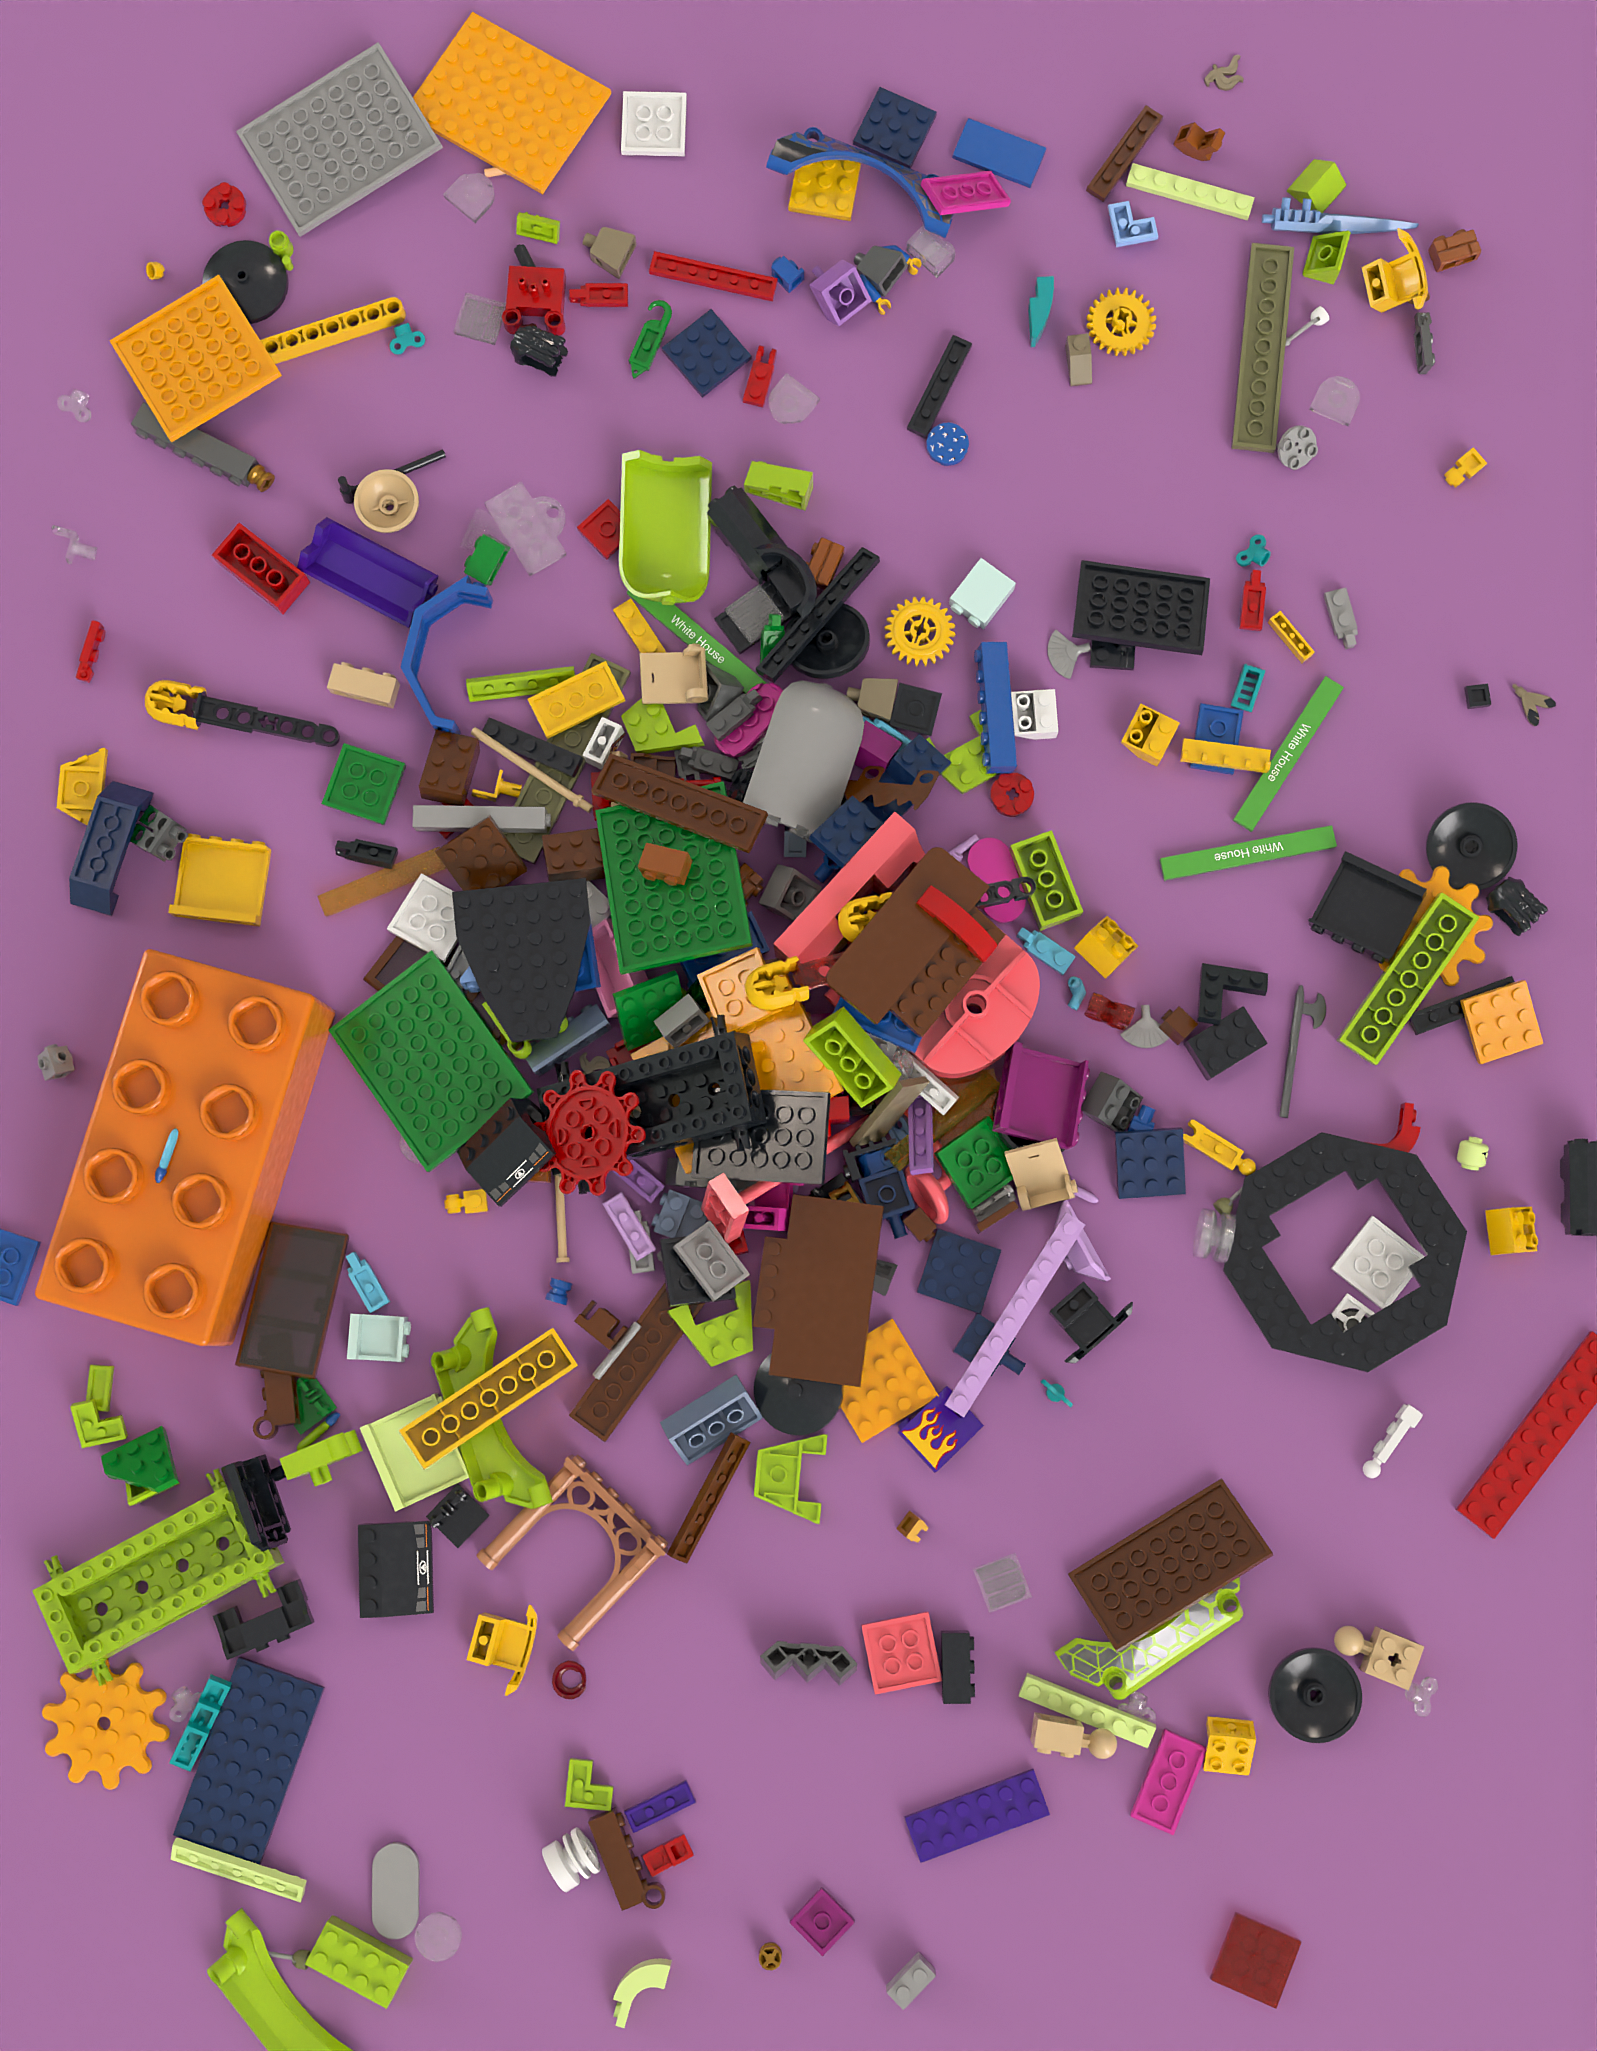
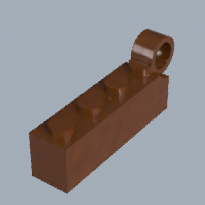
(281, 1403)
(620, 1861)

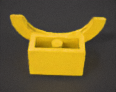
(1398, 280)
(504, 1644)

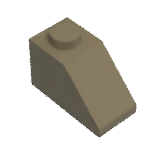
(1079, 359)

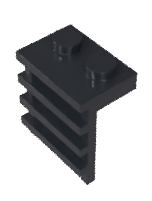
(850, 1168)

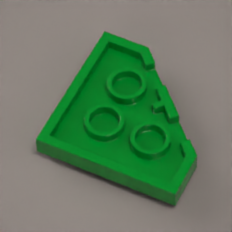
(143, 1462)

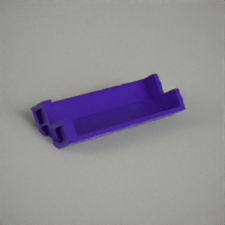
(367, 571)

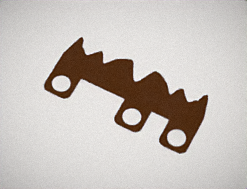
(887, 792)

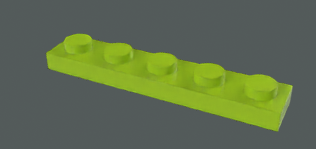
(516, 683)

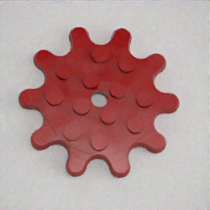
(611, 1132)

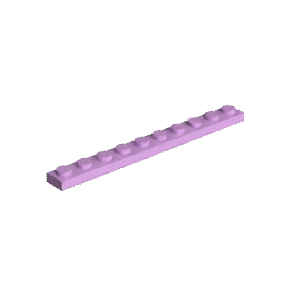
(1014, 1314)

